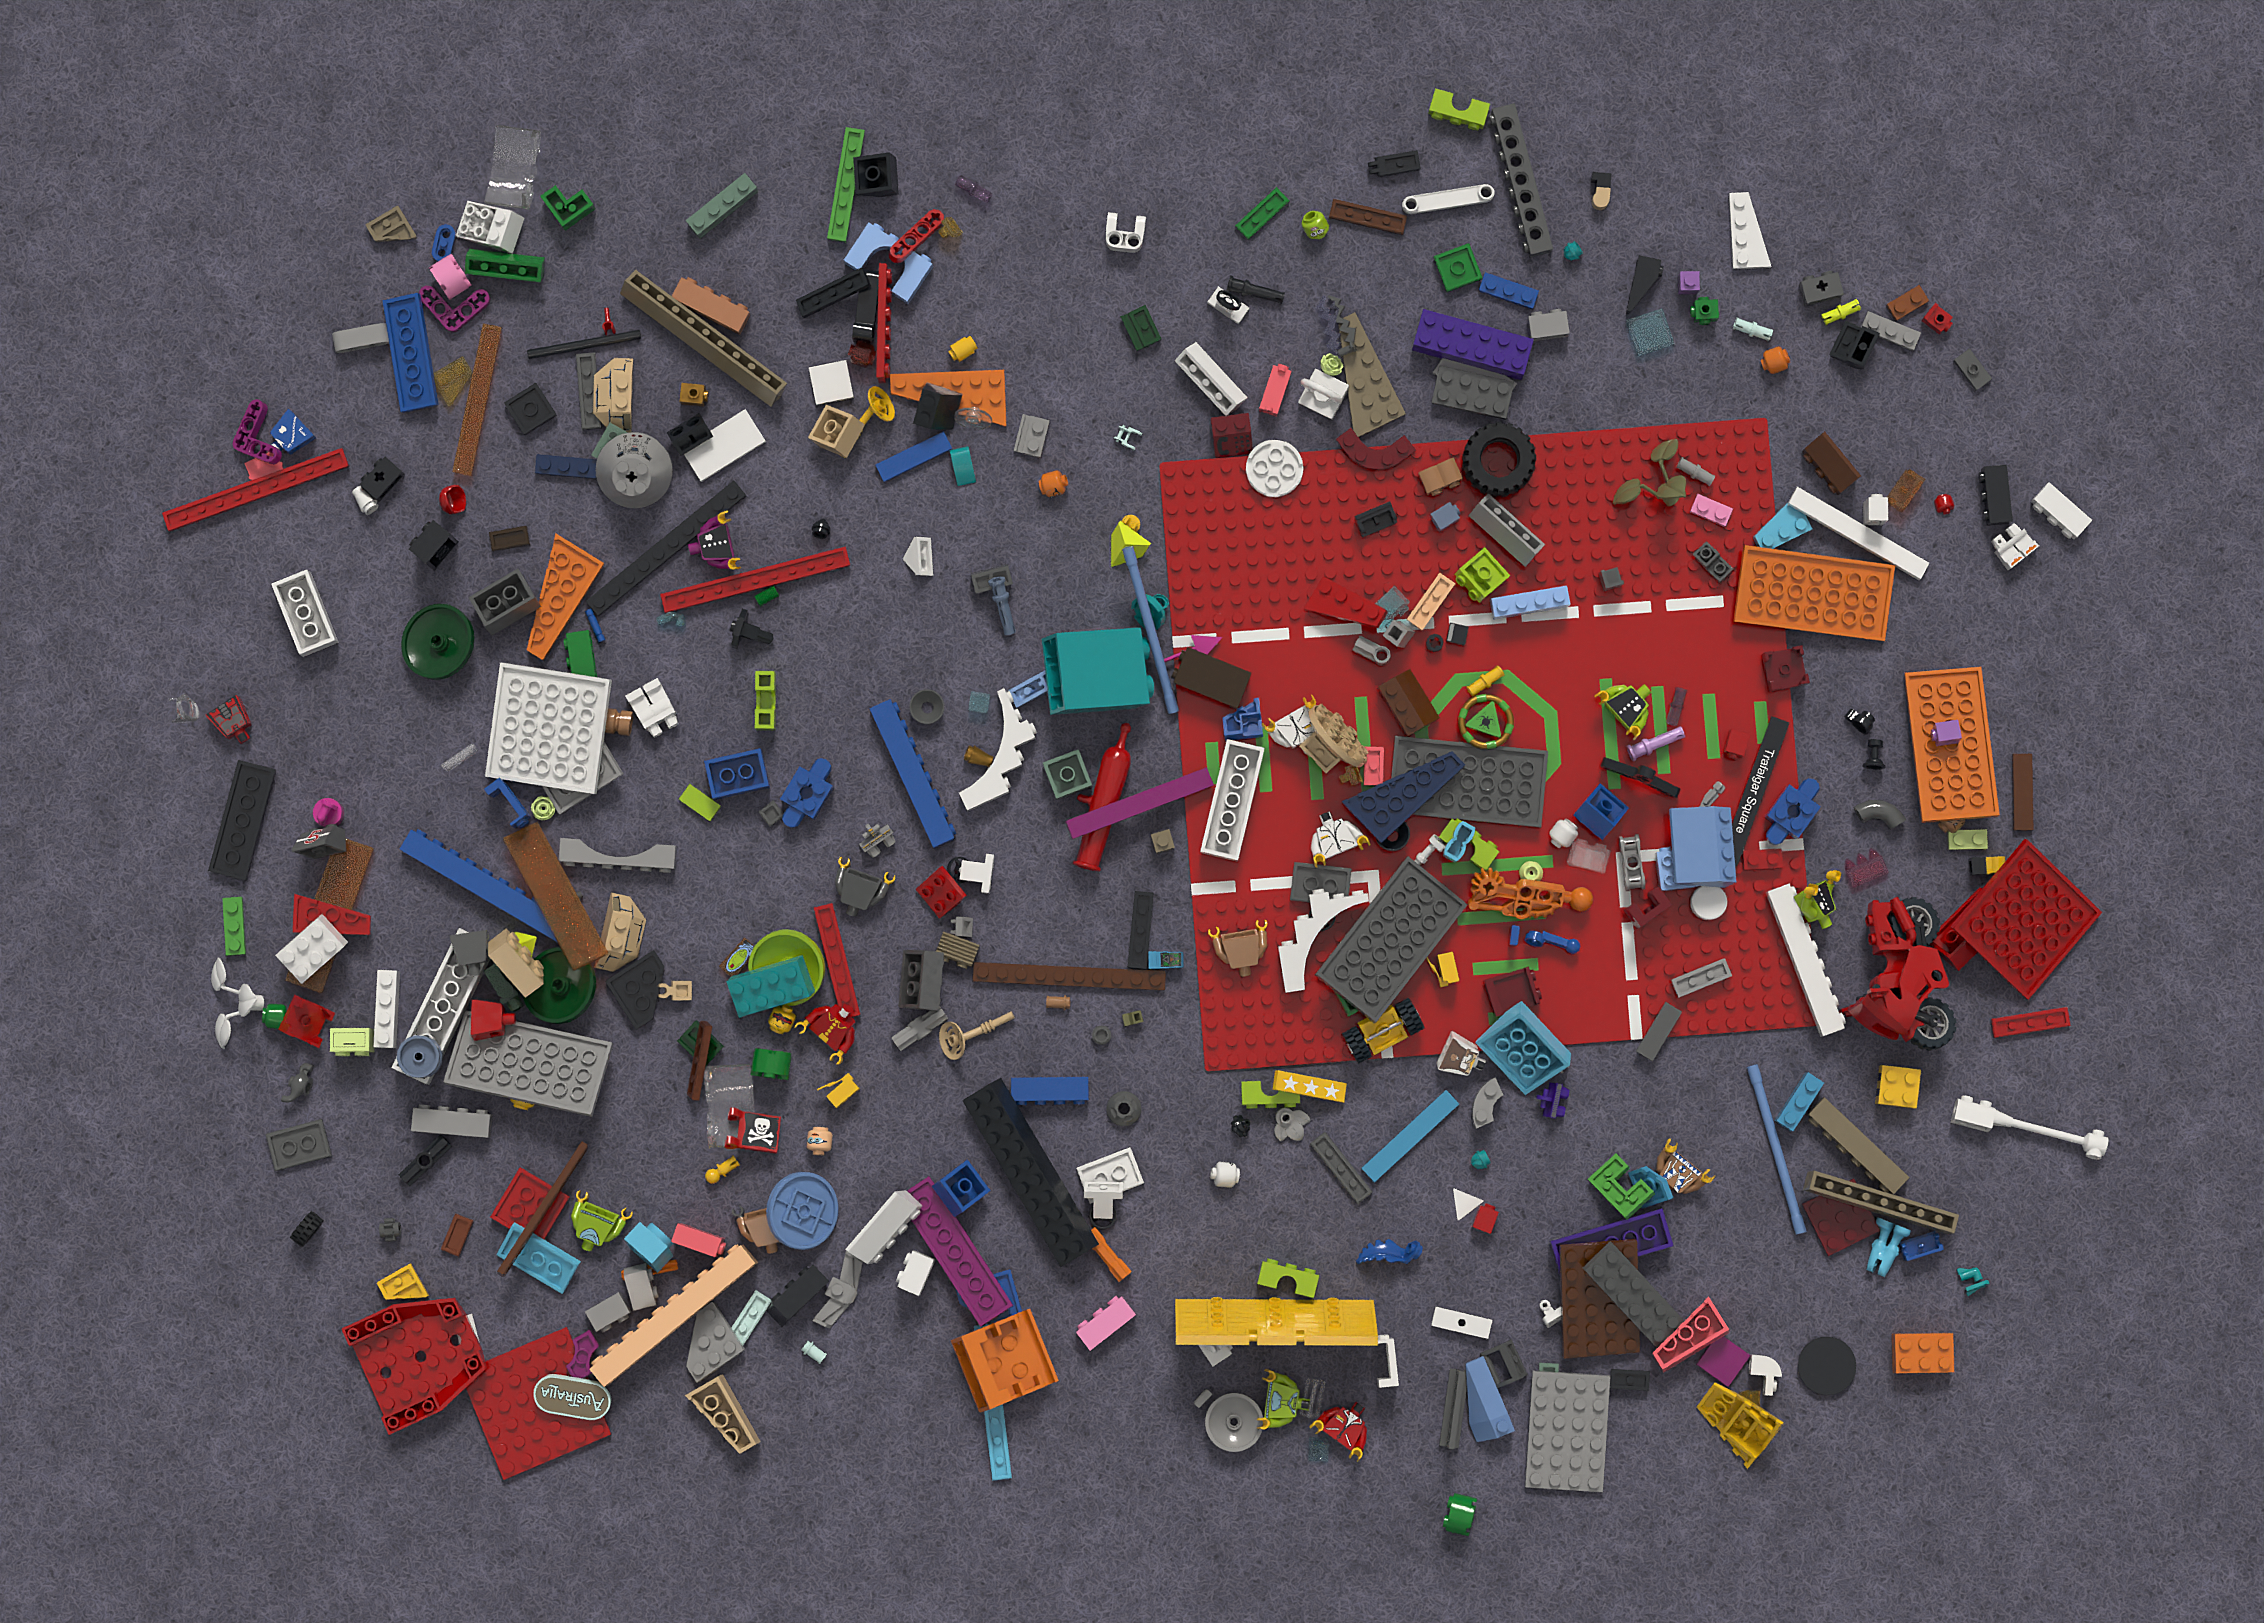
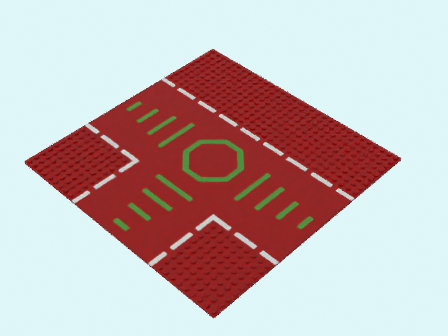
(1246, 572)

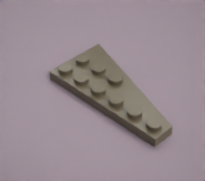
(1370, 391)

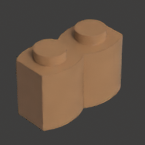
(1440, 476)

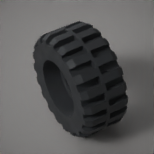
(1504, 434)

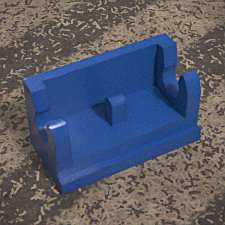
(1920, 1246)

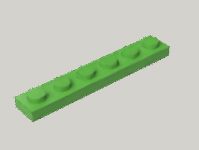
(845, 185)

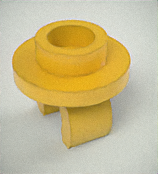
(1132, 522)

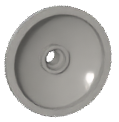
(1238, 1436)

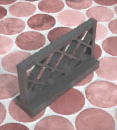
(1453, 1409)

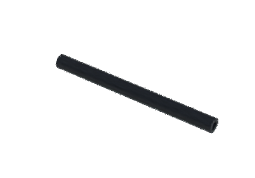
(584, 344)

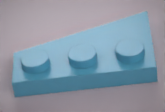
(1782, 527)

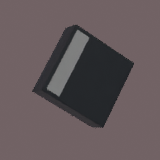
(1457, 634)

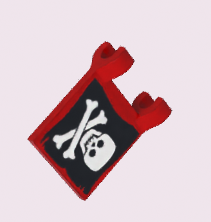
(755, 1131)

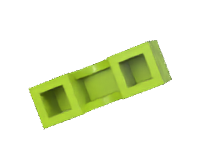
(1473, 116)
(765, 700)
(1483, 852)
(1253, 1096)
(1305, 1280)

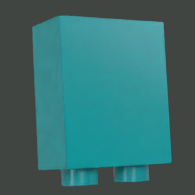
(1097, 670)

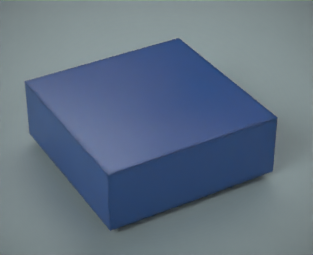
(1514, 935)

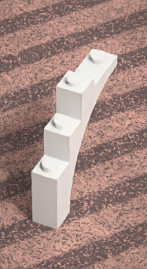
(1015, 734)
(1306, 929)

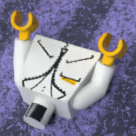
(1292, 728)
(1335, 838)

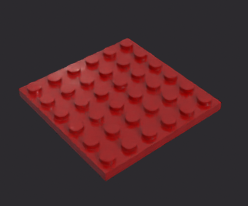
(2026, 919)
(511, 1420)

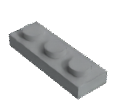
(1892, 331)
(1701, 977)

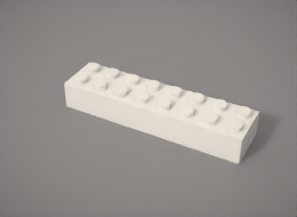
(444, 1004)

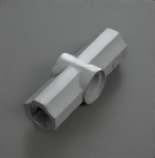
(919, 1028)

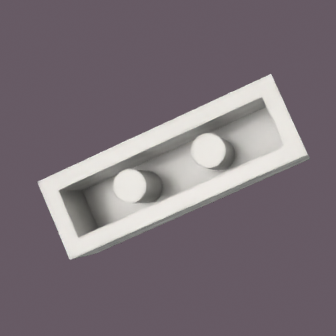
(2060, 511)

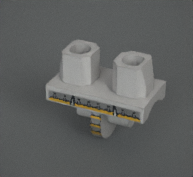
(871, 842)

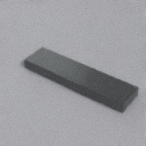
(586, 370)
(1341, 1167)

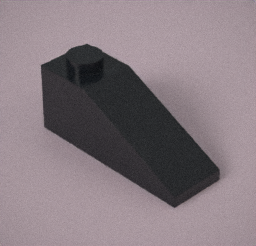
(1645, 275)

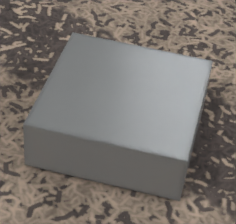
(1202, 1398)

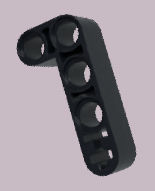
(866, 310)

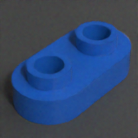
(441, 243)

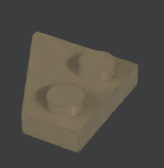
(391, 227)

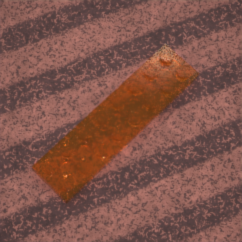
(340, 888)
(555, 896)

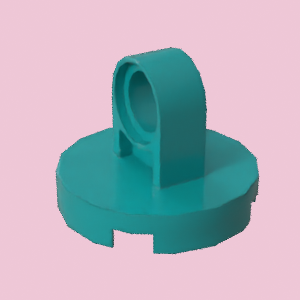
(1156, 610)

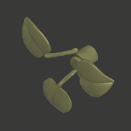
(1668, 492)

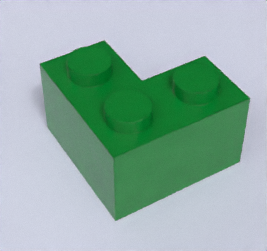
(567, 211)

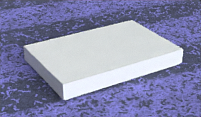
(1112, 1168)

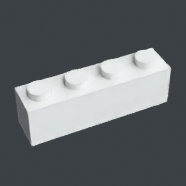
(1211, 379)
(386, 1009)

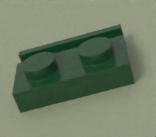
(1141, 328)
(688, 1041)

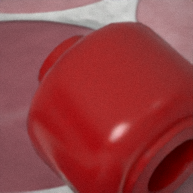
(1944, 504)

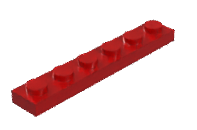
(836, 957)

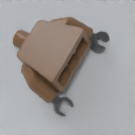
(756, 1229)

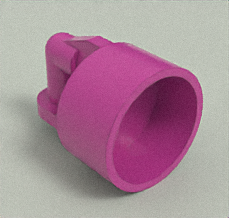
(328, 812)

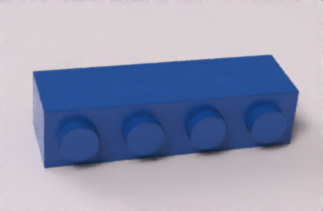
(1050, 1089)

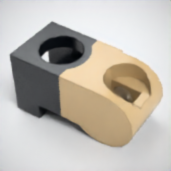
(1602, 189)

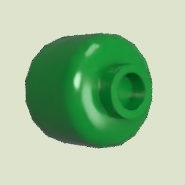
(273, 1015)

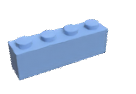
(1530, 602)

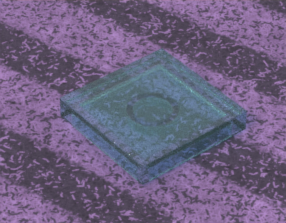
(1650, 332)

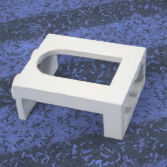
(1392, 1380)

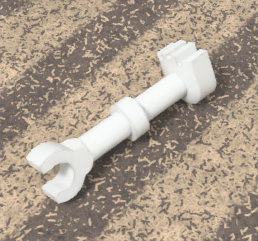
(1435, 843)

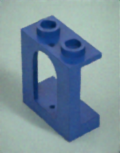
(501, 786)

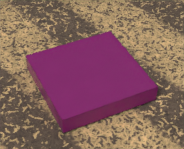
(1723, 1360)

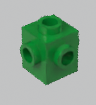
(1709, 306)

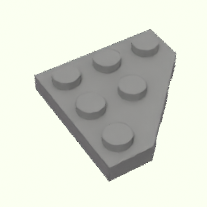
(711, 1343)

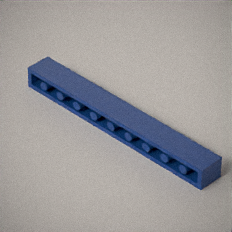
(476, 880)

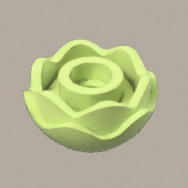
(1331, 365)
(537, 805)
(1524, 871)

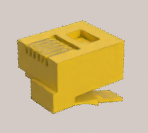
(1447, 969)
(843, 1091)

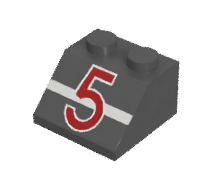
(321, 842)

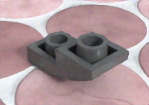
(1713, 562)

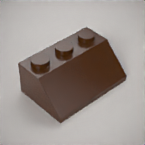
(1830, 464)
(1408, 702)

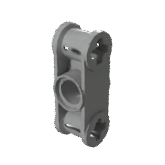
(1632, 851)

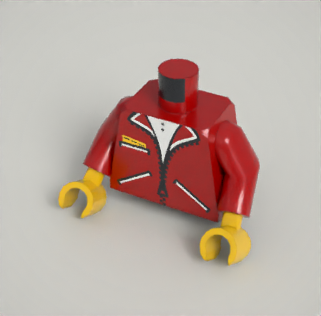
(1344, 1427)

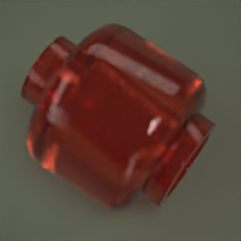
(862, 354)

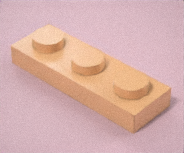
(1430, 601)

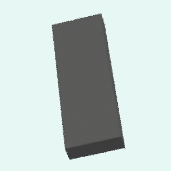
(1658, 1031)

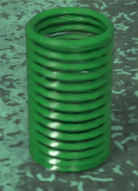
(766, 596)

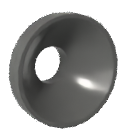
(926, 696)
(1129, 1118)

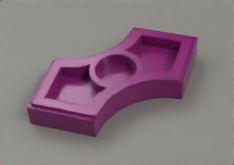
(584, 1348)

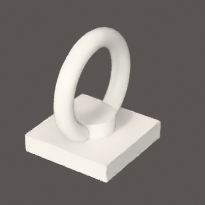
(1323, 393)

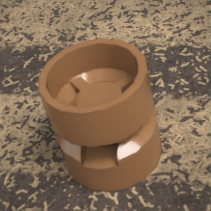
(619, 722)

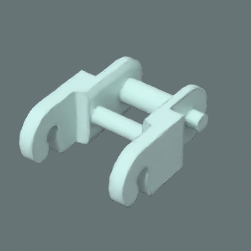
(1129, 430)

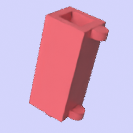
(1275, 390)

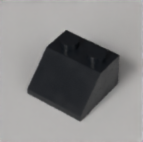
(876, 175)
(937, 407)

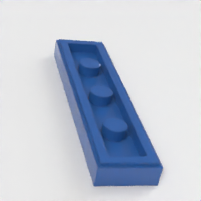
(913, 456)

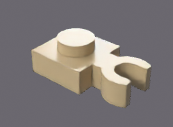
(678, 990)

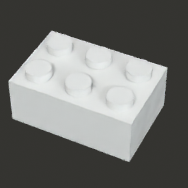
(311, 948)

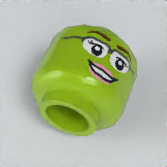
(1315, 225)

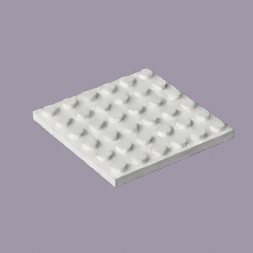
(548, 728)

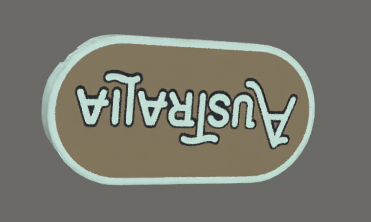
(572, 1397)

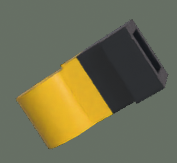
(1985, 865)

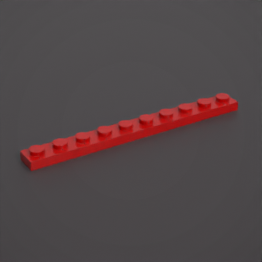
(255, 489)
(755, 579)

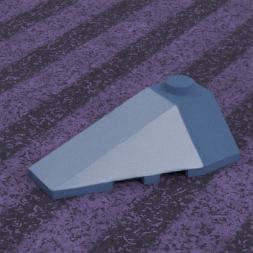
(1486, 1409)

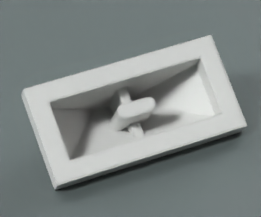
(920, 556)

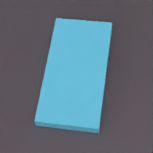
(541, 1259)

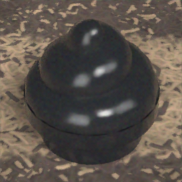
(821, 529)

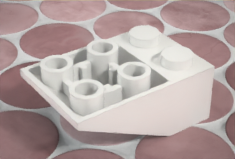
(490, 226)

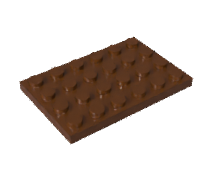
(1588, 1316)

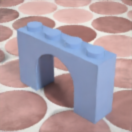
(874, 240)

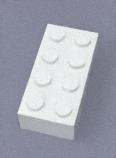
(304, 613)

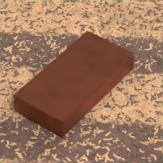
(457, 1234)

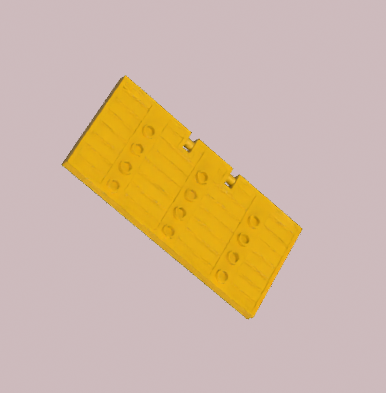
(1275, 1322)

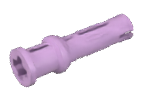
(1647, 746)

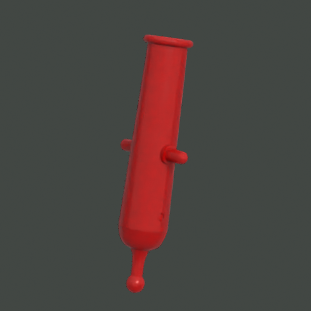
(1107, 790)

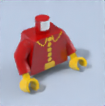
(833, 1026)

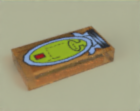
(737, 958)

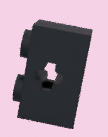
(391, 476)

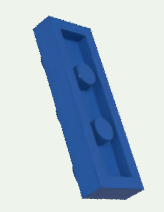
(1508, 290)

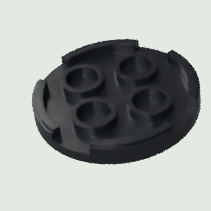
(1826, 1365)

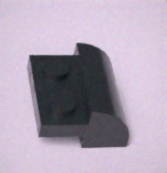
(1854, 345)

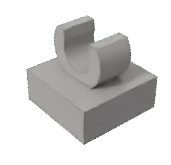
(963, 926)

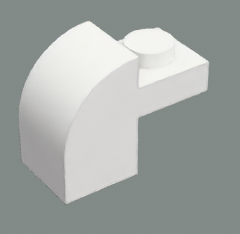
(1769, 1368)

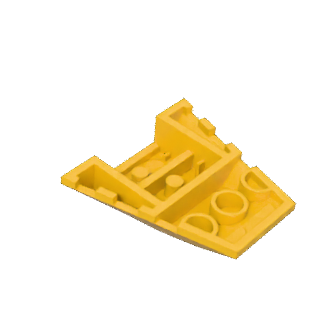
(1739, 1421)

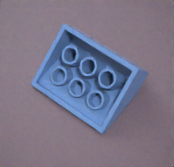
(1702, 846)

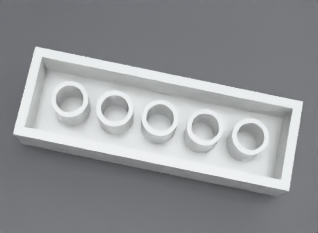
(1232, 800)

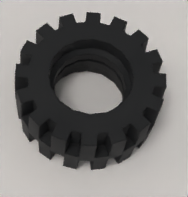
(306, 1228)

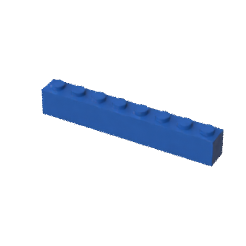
(910, 769)

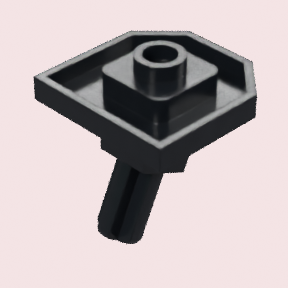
(745, 630)

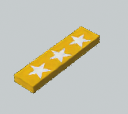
(1309, 1086)

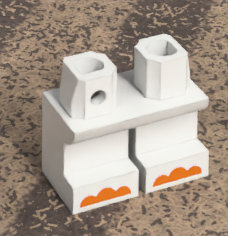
(2016, 548)

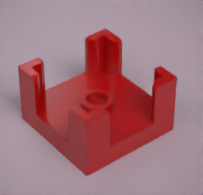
(305, 1020)

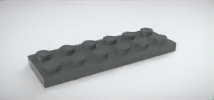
(1633, 1294)

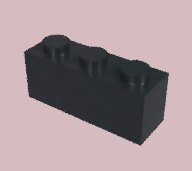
(1995, 495)

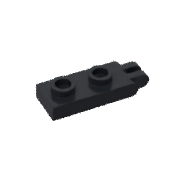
(1395, 164)

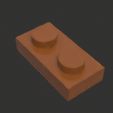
(1907, 303)

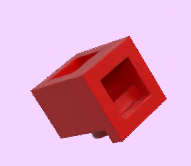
(1930, 319)

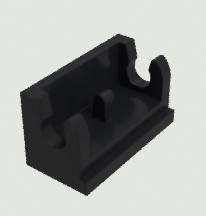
(1376, 519)

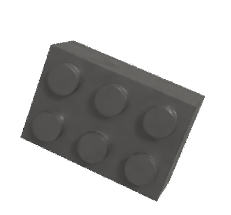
(921, 979)

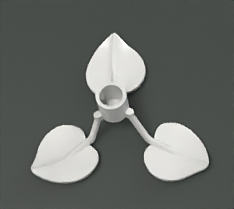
(247, 1002)

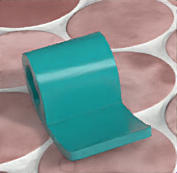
(962, 466)

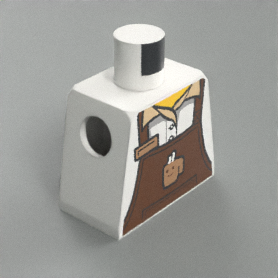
(1459, 1056)

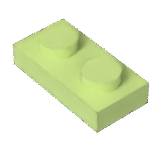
(1967, 840)

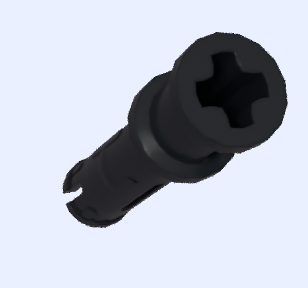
(1246, 288)

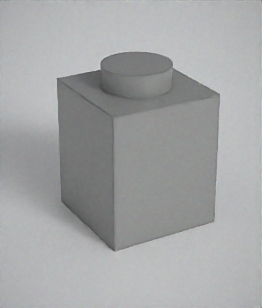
(1398, 633)

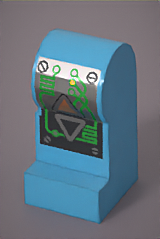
(1165, 960)

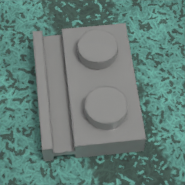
(1031, 435)

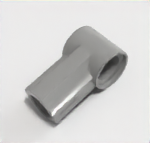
(1370, 650)

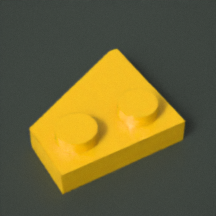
(402, 1284)

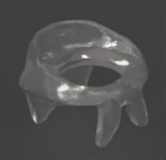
(182, 717)

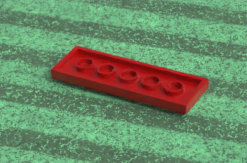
(884, 317)

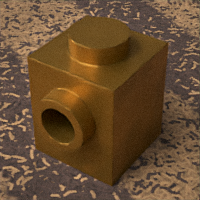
(693, 394)

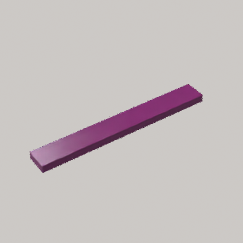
(1139, 803)

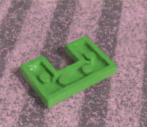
(1623, 1201)

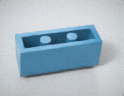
(1799, 1101)

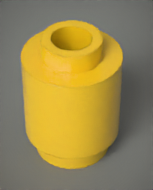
(962, 348)

